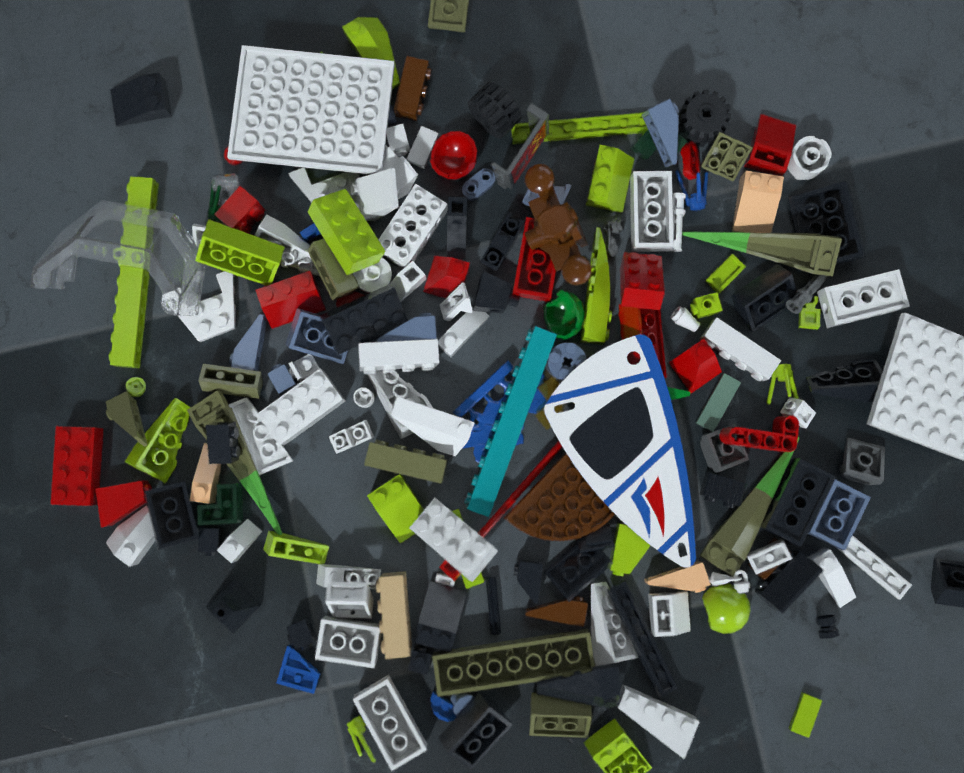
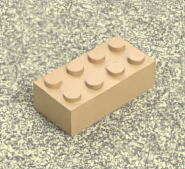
(395, 615)

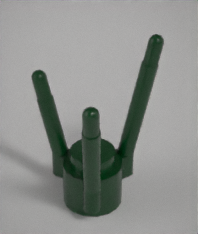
(213, 204)

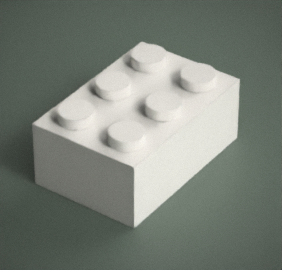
(348, 641)

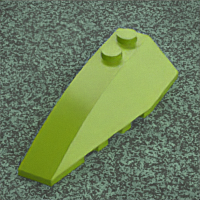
(598, 295)

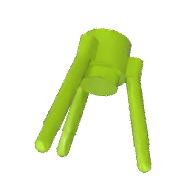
(783, 373)
(356, 728)

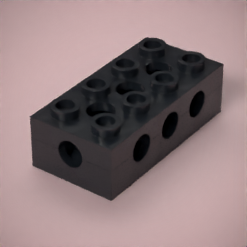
(809, 501)

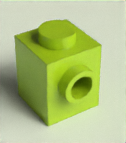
(706, 305)

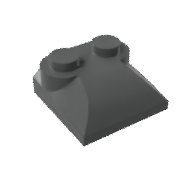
(720, 455)
(863, 462)

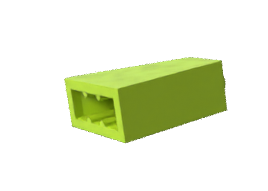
(627, 551)

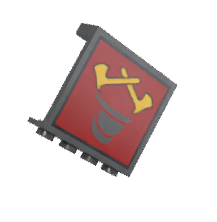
(539, 126)

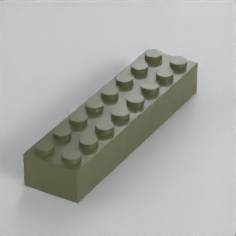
(512, 662)

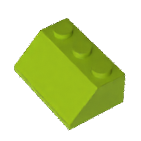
(610, 179)

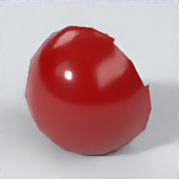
(454, 155)

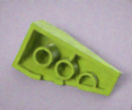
(370, 41)
(163, 442)

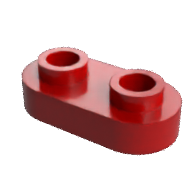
(690, 160)

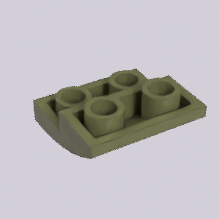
(726, 156)

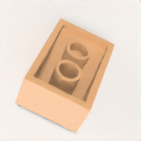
(757, 202)

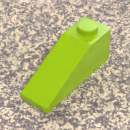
(295, 548)

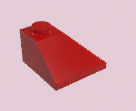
(446, 276)
(696, 366)

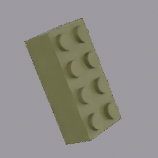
(405, 462)

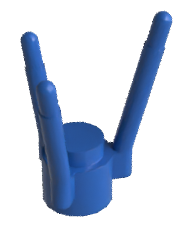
(698, 199)

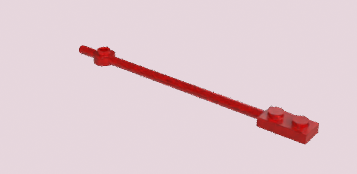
(449, 569)

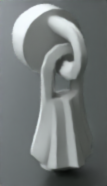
(742, 586)

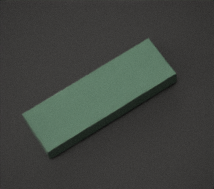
(718, 402)

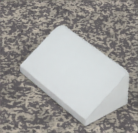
(769, 556)

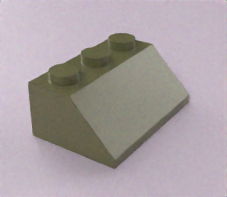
(558, 717)

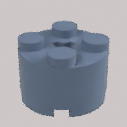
(565, 351)

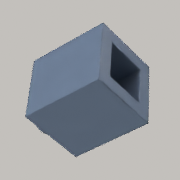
(282, 378)

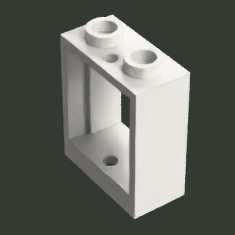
(359, 599)

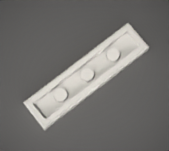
(876, 568)

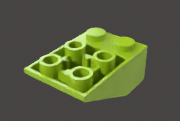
(616, 751)

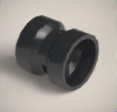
(827, 626)

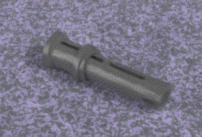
(804, 294)

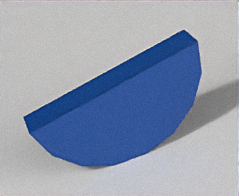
(442, 707)

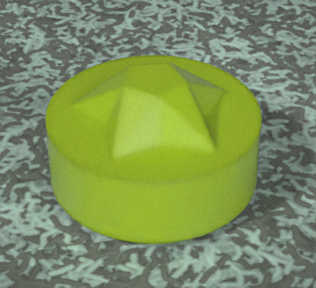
(135, 386)

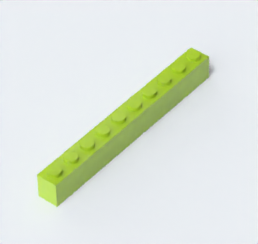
(132, 289)

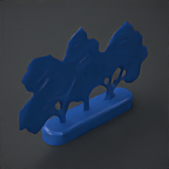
(483, 431)

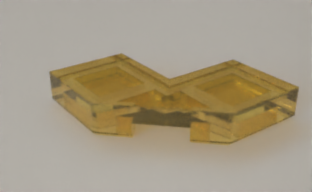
(547, 389)

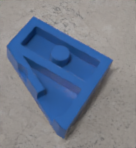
(298, 672)

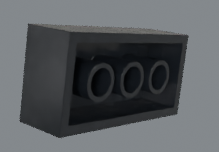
(364, 319)

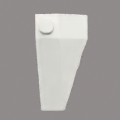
(295, 250)
(387, 388)
(439, 429)
(132, 538)
(608, 633)

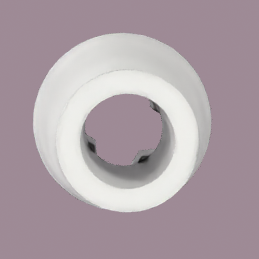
(685, 319)

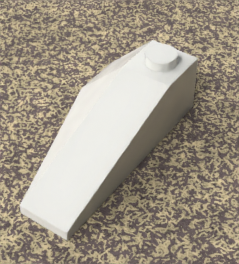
(403, 170)

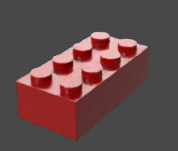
(534, 271)
(76, 465)

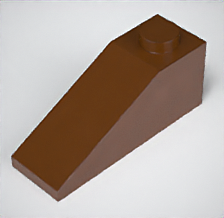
(561, 611)

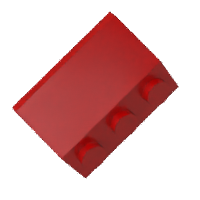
(283, 298)

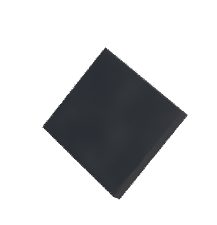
(596, 540)

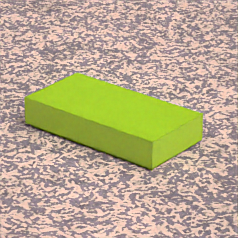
(725, 273)
(805, 715)

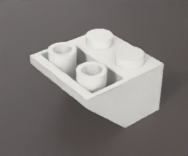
(669, 613)

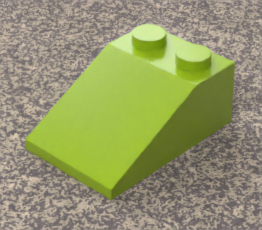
(397, 506)

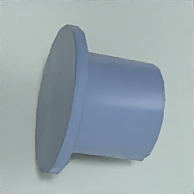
(461, 701)

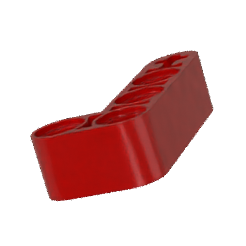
(758, 438)

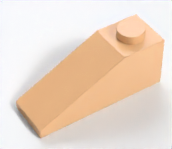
(205, 479)
(682, 578)

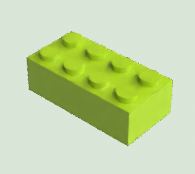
(346, 231)
(239, 253)

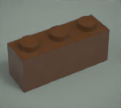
(412, 88)

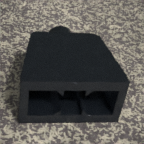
(493, 295)

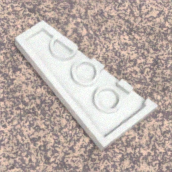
(261, 444)

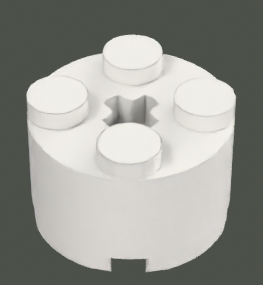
(809, 158)

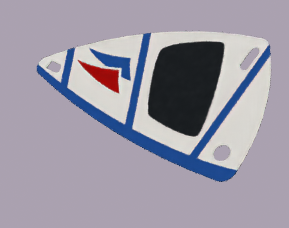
(629, 443)

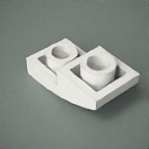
(351, 436)

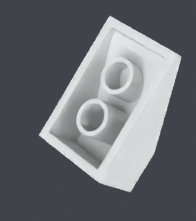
(375, 194)

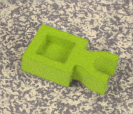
(809, 316)

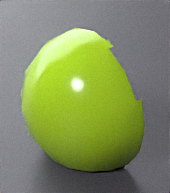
(726, 608)

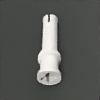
(678, 212)

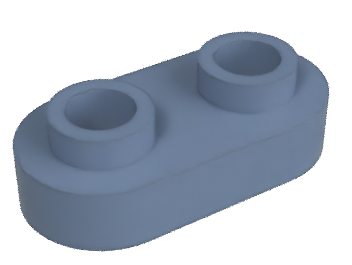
(479, 184)

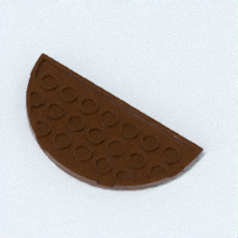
(560, 506)

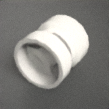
(363, 394)

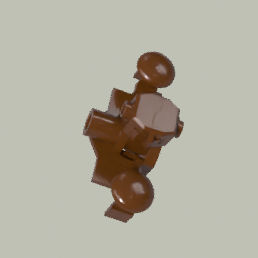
(556, 227)

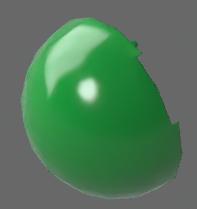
(564, 315)

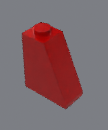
(120, 500)

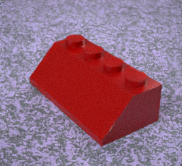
(643, 322)

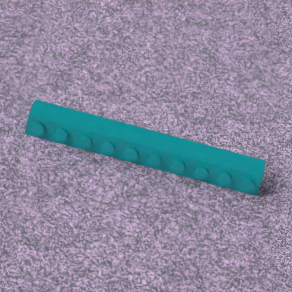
(511, 420)

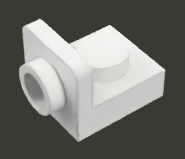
(303, 367)
(800, 410)

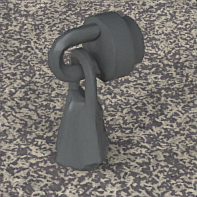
(617, 227)

